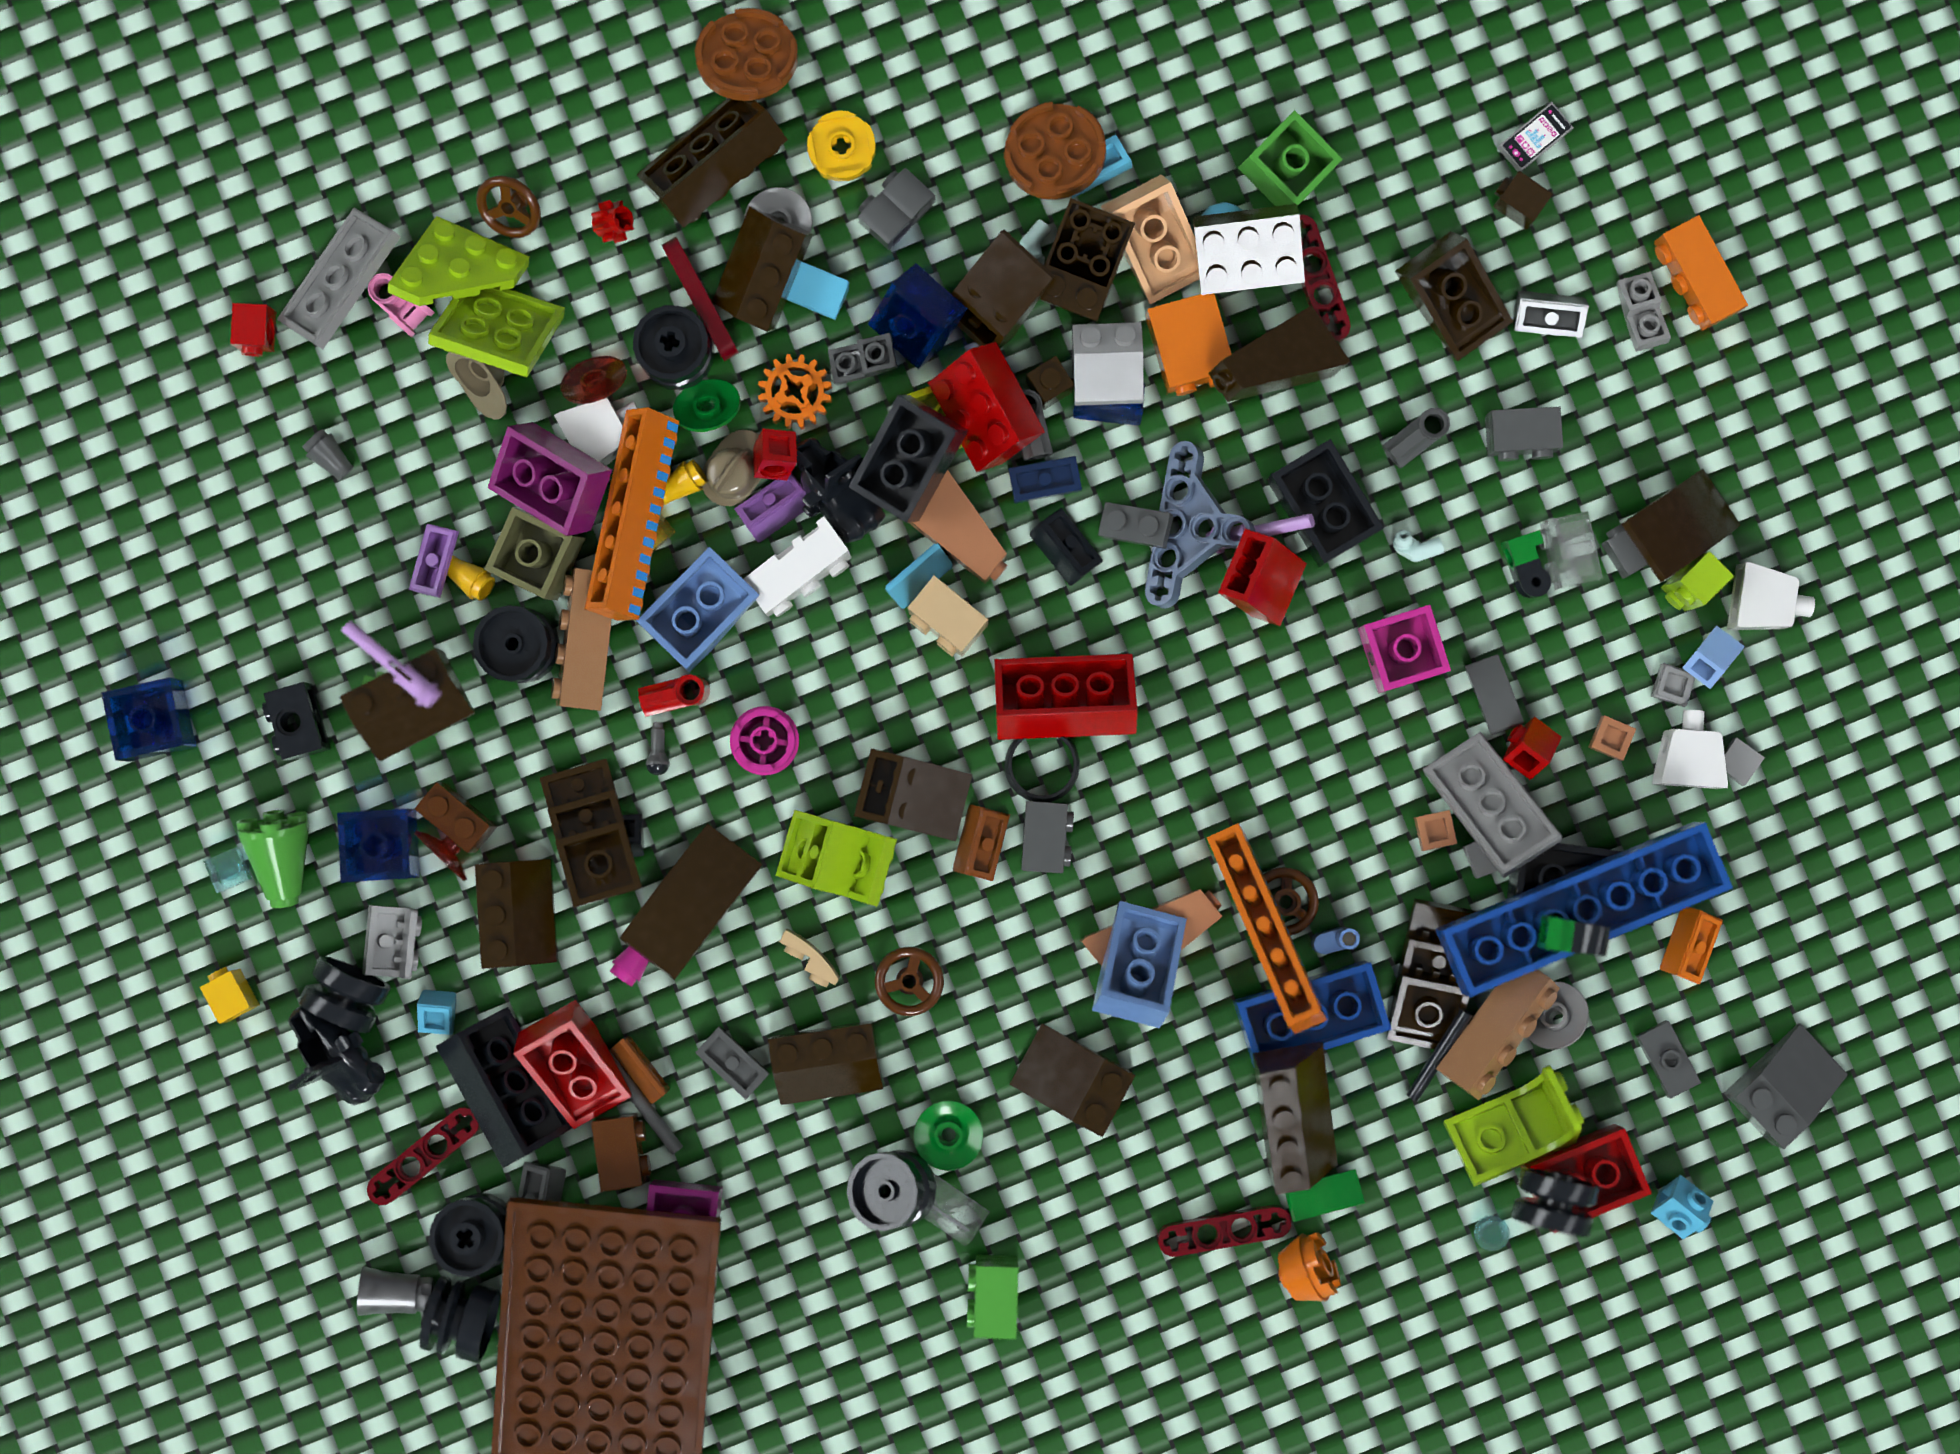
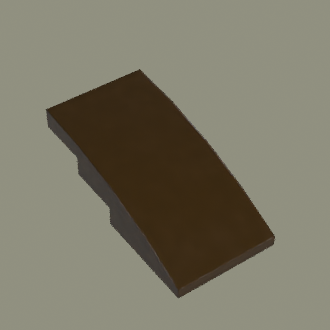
(1681, 525)
(590, 833)
(690, 901)
(1425, 986)

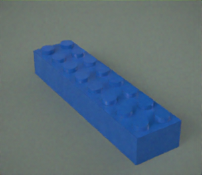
(1610, 893)

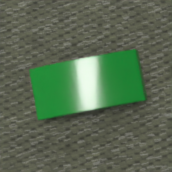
(1326, 1196)

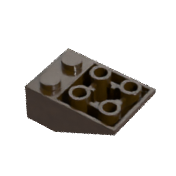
(1085, 259)
(1001, 291)
(913, 794)

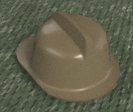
(480, 383)
(731, 469)

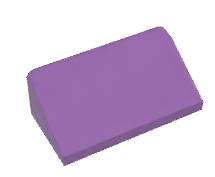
(772, 507)
(433, 560)

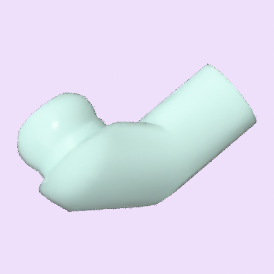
(1034, 237)

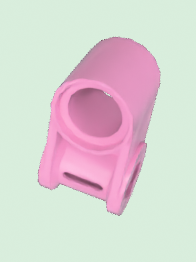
(402, 312)

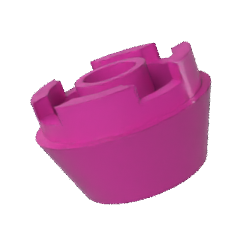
(764, 740)

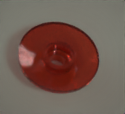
(593, 379)
(445, 850)

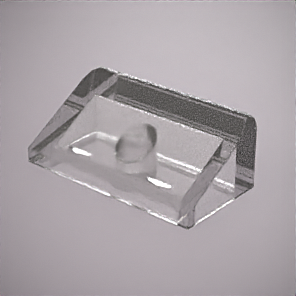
(956, 1213)

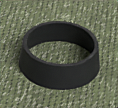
(1040, 798)

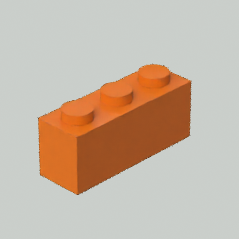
(1699, 273)

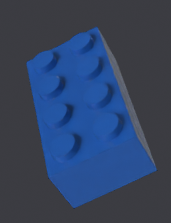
(1347, 998)

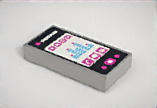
(1535, 137)

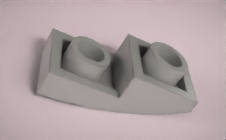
(1642, 311)

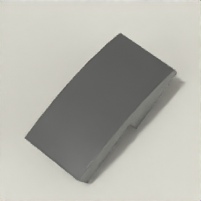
(863, 359)
(1494, 694)

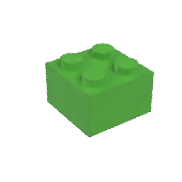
(1290, 162)
(996, 1296)

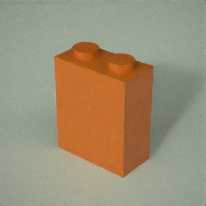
(1188, 341)

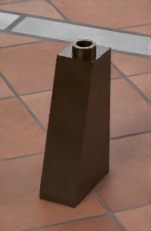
(1282, 358)

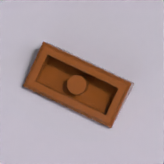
(981, 842)
(640, 1069)

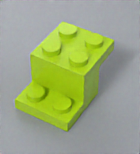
(836, 858)

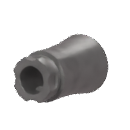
(392, 1292)

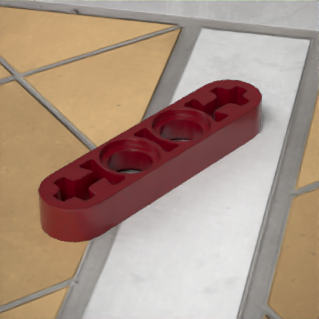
(1323, 278)
(700, 299)
(426, 1157)
(1223, 1224)

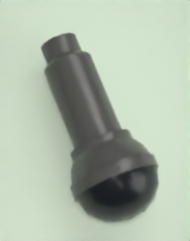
(657, 762)

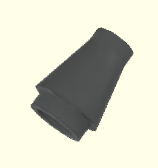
(327, 454)

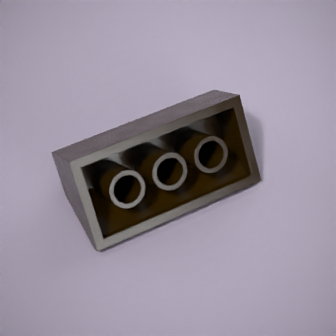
(712, 158)
(1295, 1115)

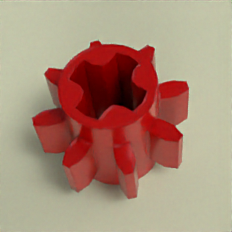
(612, 221)

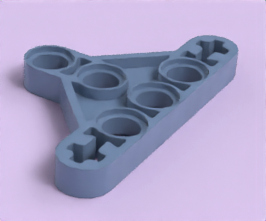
(1193, 509)

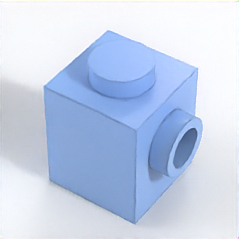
(1718, 652)

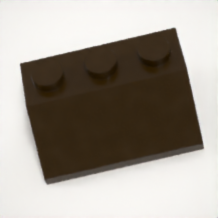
(761, 269)
(389, 715)
(516, 913)
(825, 1062)

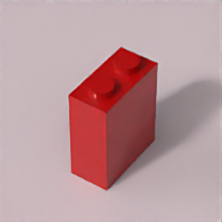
(1262, 577)

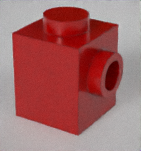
(1531, 747)

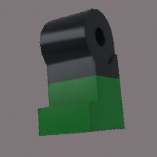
(1525, 565)
(1573, 936)

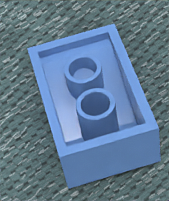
(698, 609)
(1140, 965)

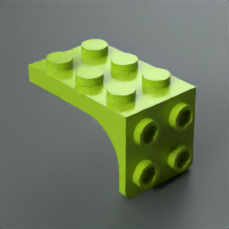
(1515, 1128)

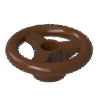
(513, 203)
(1287, 876)
(928, 999)

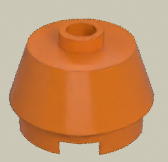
(1307, 1269)

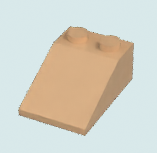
(1162, 240)

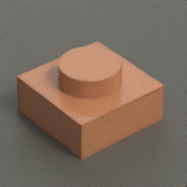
(1612, 738)
(1435, 830)

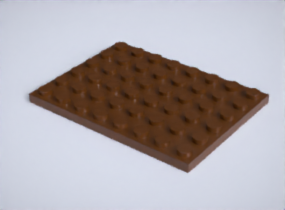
(604, 1329)

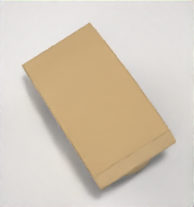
(818, 965)

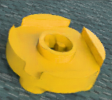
(856, 159)

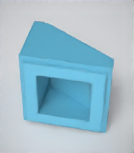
(436, 1012)

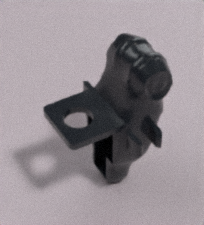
(827, 490)
(335, 1057)

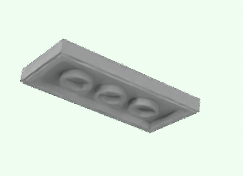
(338, 278)
(1492, 805)

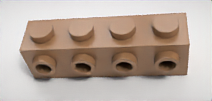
(583, 648)
(1497, 1031)

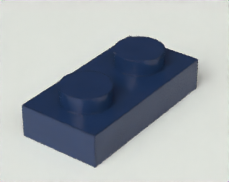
(1045, 479)

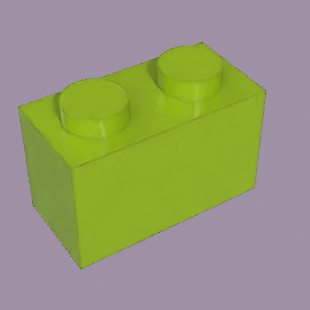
(1696, 582)

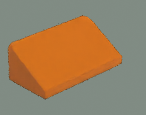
(1691, 944)

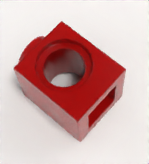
(253, 328)
(774, 454)

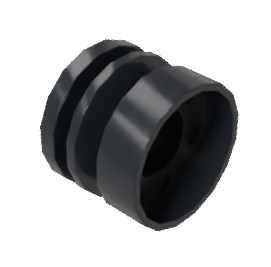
(456, 1318)

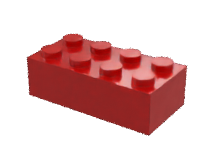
(1065, 696)

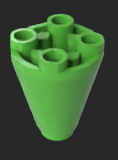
(277, 853)

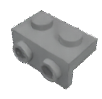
(391, 941)

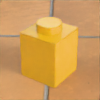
(228, 994)

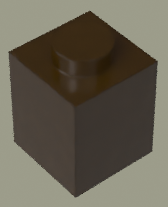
(1521, 199)
(1050, 382)

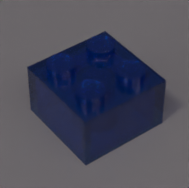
(917, 315)
(148, 719)
(378, 845)

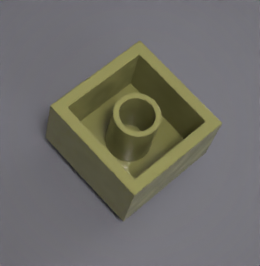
(533, 555)

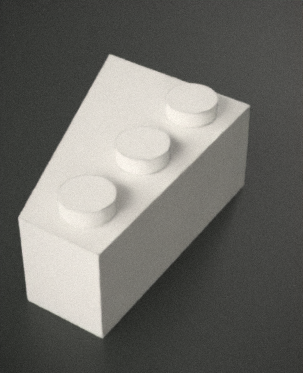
(799, 568)

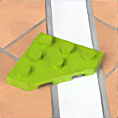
(455, 264)

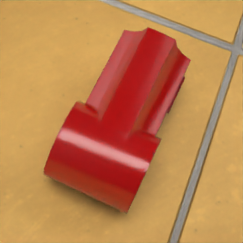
(670, 695)

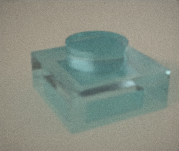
(227, 870)

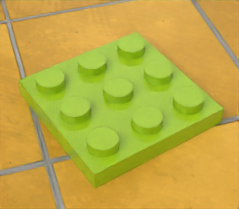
(498, 329)

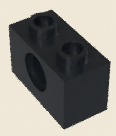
(310, 736)

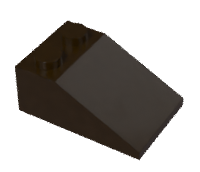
(1454, 294)
(1072, 1079)

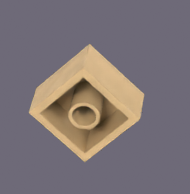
(947, 617)

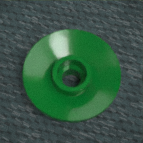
(707, 405)
(944, 1153)

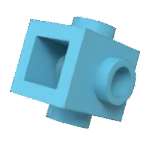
(1682, 1207)

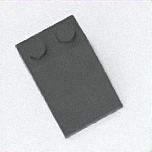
(1787, 1087)

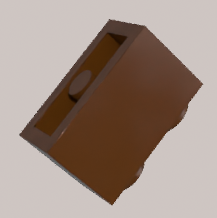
(456, 817)
(620, 1151)

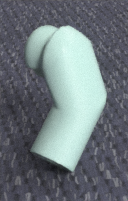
(1415, 550)

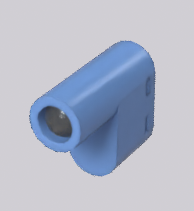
(1335, 940)

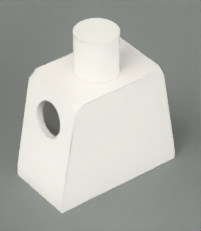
(594, 428)
(1765, 599)
(1691, 756)

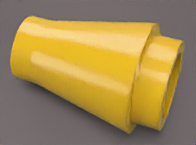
(683, 481)
(471, 578)

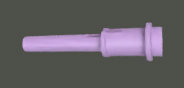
(1272, 528)
(419, 686)

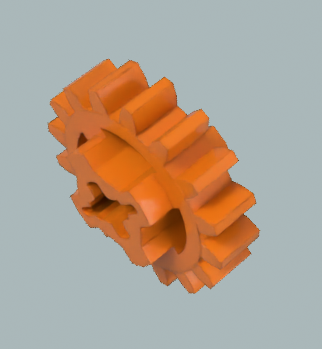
(807, 384)

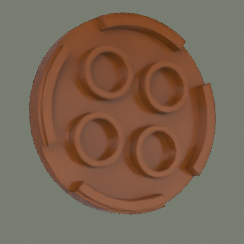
(746, 54)
(1055, 150)

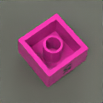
(1404, 649)

